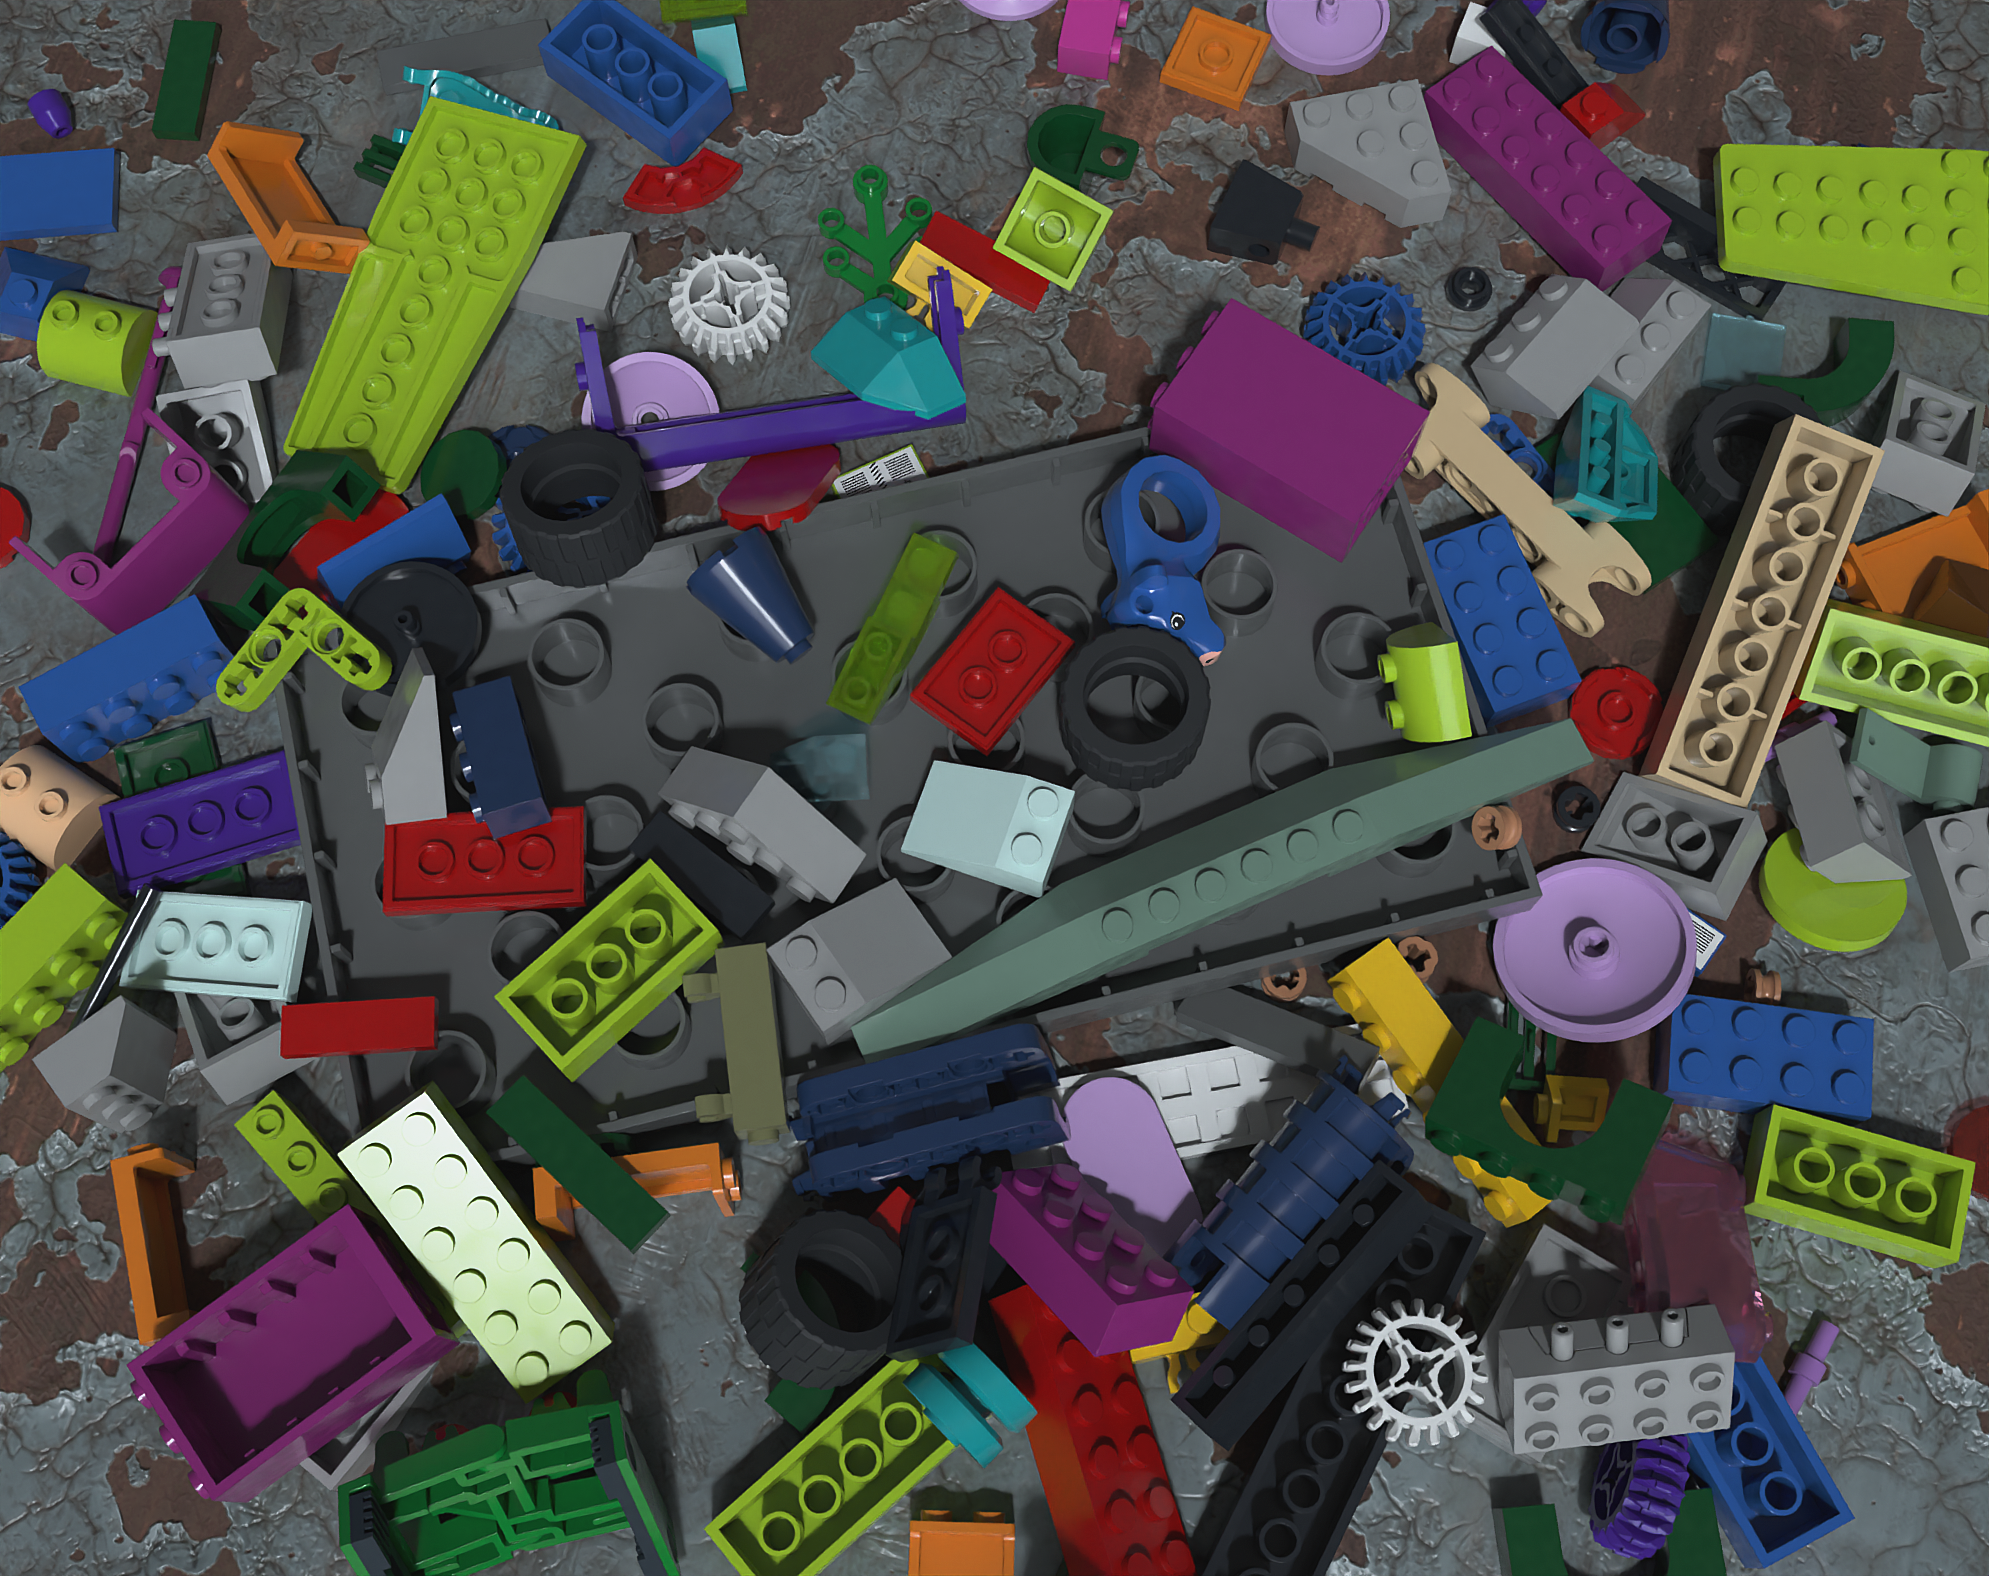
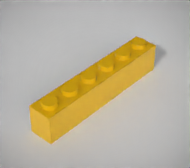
(1420, 1050)

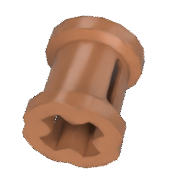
(1421, 951)

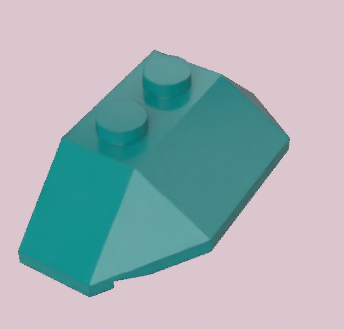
(889, 360)
(1605, 463)

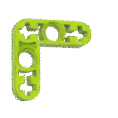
(309, 633)

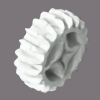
(710, 323)
(1429, 1392)

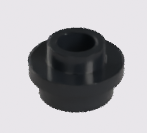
(1473, 279)

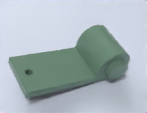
(1935, 776)

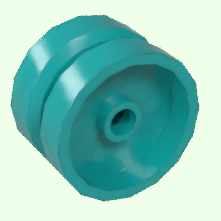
(968, 1399)

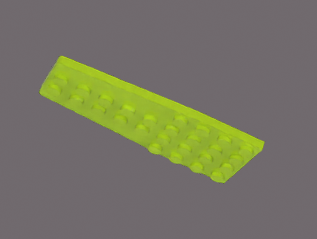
(1858, 220)
(431, 285)

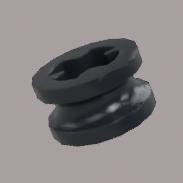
(1587, 798)

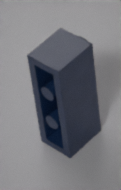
(499, 758)

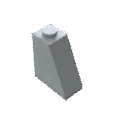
(579, 279)

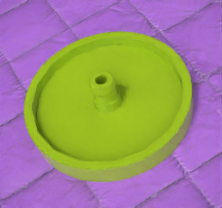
(1826, 912)

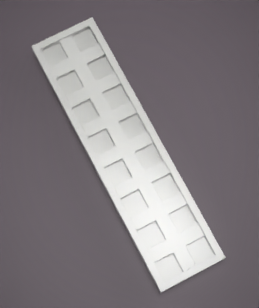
(1213, 1098)

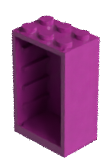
(1285, 428)
(290, 1357)

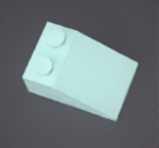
(990, 825)

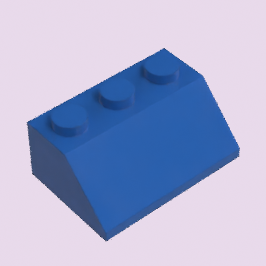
(422, 535)

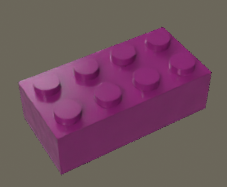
(1086, 1260)

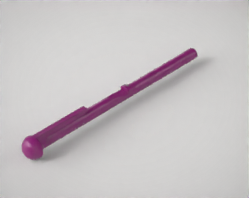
(134, 434)

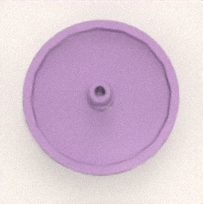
(1327, 34)

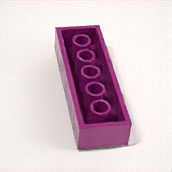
(1544, 170)

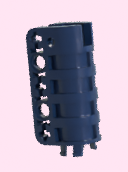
(927, 1111)
(1288, 1192)

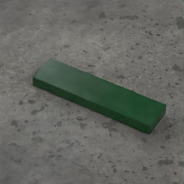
(578, 1164)

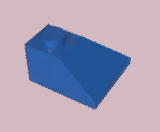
(27, 287)

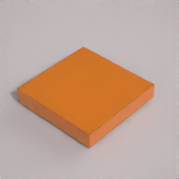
(1215, 58)

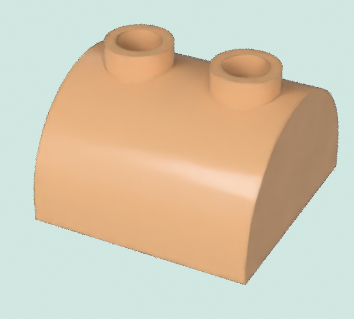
(49, 805)

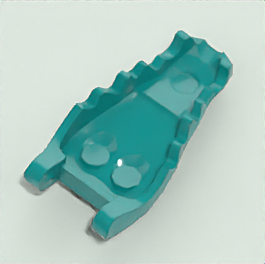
(468, 92)

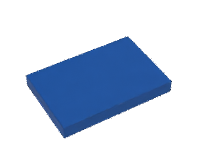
(59, 194)

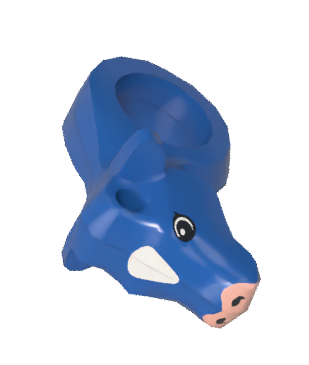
(1157, 574)

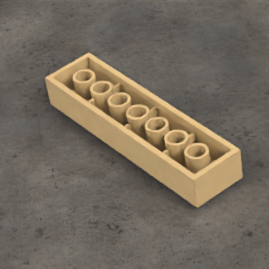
(1762, 611)

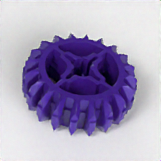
(1638, 1494)

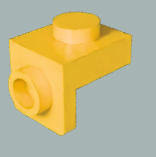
(1570, 1104)

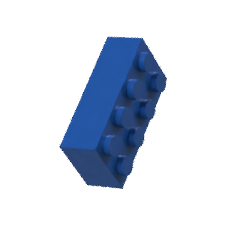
(636, 78)
(1500, 622)
(130, 681)
(1765, 1055)
(1765, 1474)

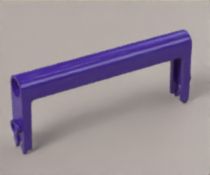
(773, 426)

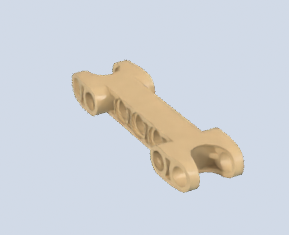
(1485, 476)

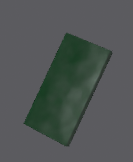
(1668, 540)
(173, 759)

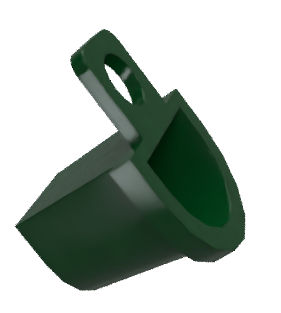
(1070, 144)

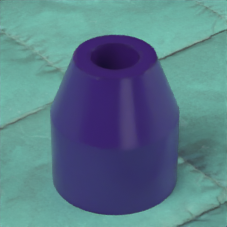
(51, 113)

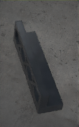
(1698, 235)

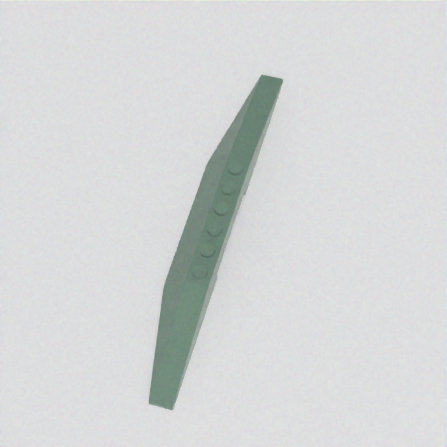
(1213, 873)

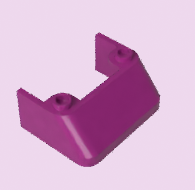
(165, 557)

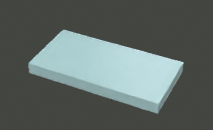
(221, 947)

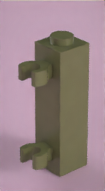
(751, 1044)

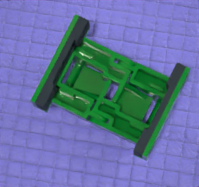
(487, 1478)

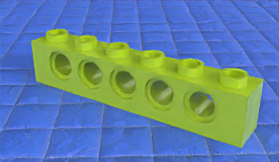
(322, 1179)

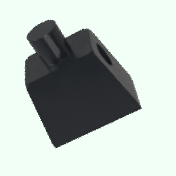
(1260, 218)

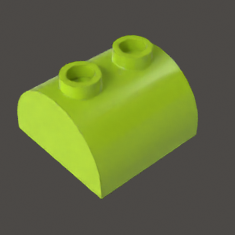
(1053, 229)
(94, 341)
(1426, 685)

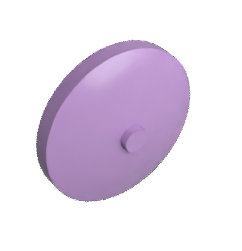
(1597, 952)

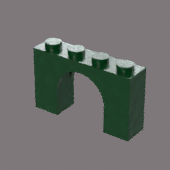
(307, 490)
(1594, 1175)
(1532, 1545)

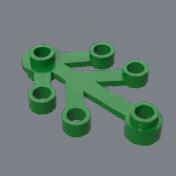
(879, 248)

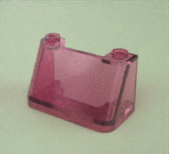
(1695, 1246)

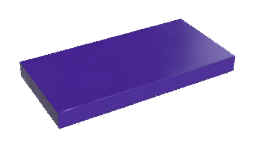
(201, 824)

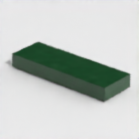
(186, 80)

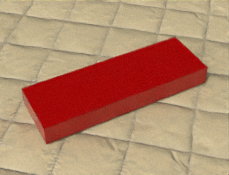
(976, 256)
(359, 1027)

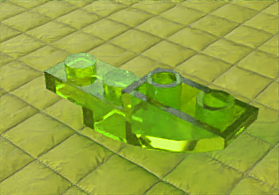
(894, 630)

